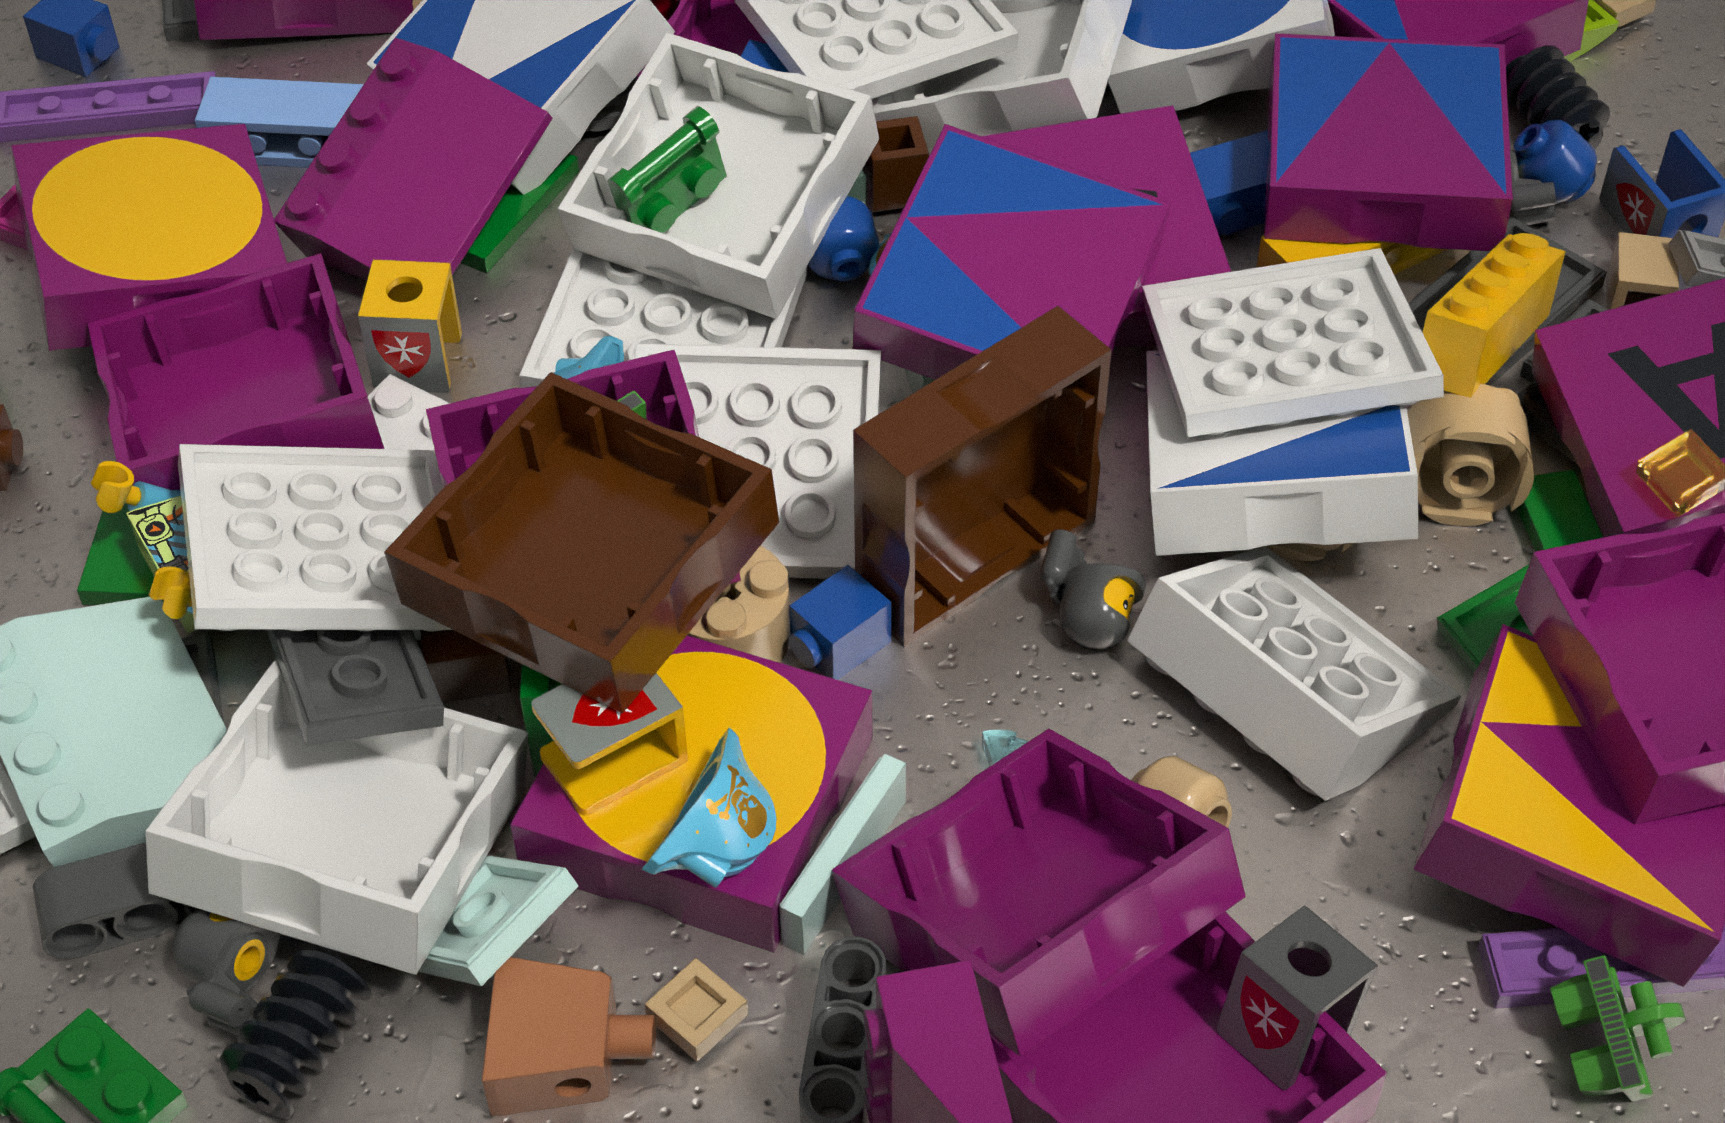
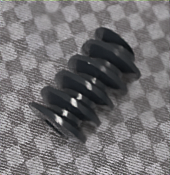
(1548, 89)
(290, 1027)

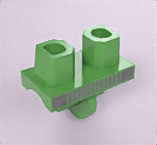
(1619, 1063)

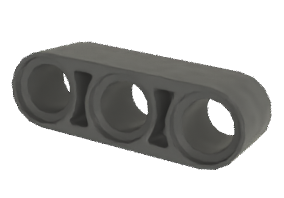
(101, 905)
(838, 1016)

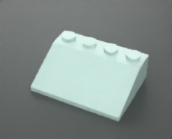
(100, 722)

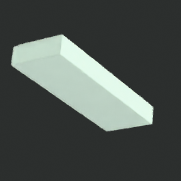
(858, 826)

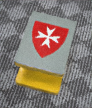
(407, 319)
(609, 753)

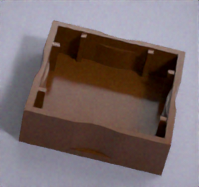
(980, 471)
(585, 540)

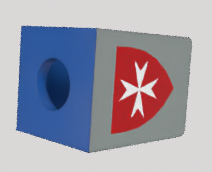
(1684, 190)

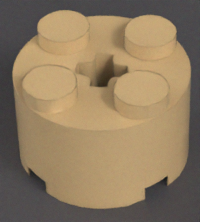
(1471, 455)
(753, 611)

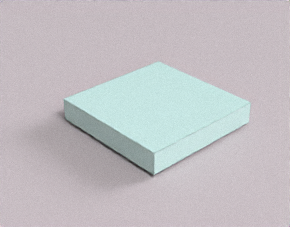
(496, 917)

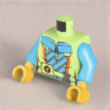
(158, 530)

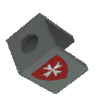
(1286, 986)

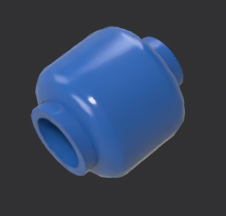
(1556, 155)
(847, 243)

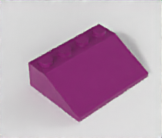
(412, 165)
(931, 1050)

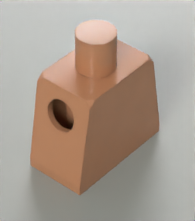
(556, 1037)

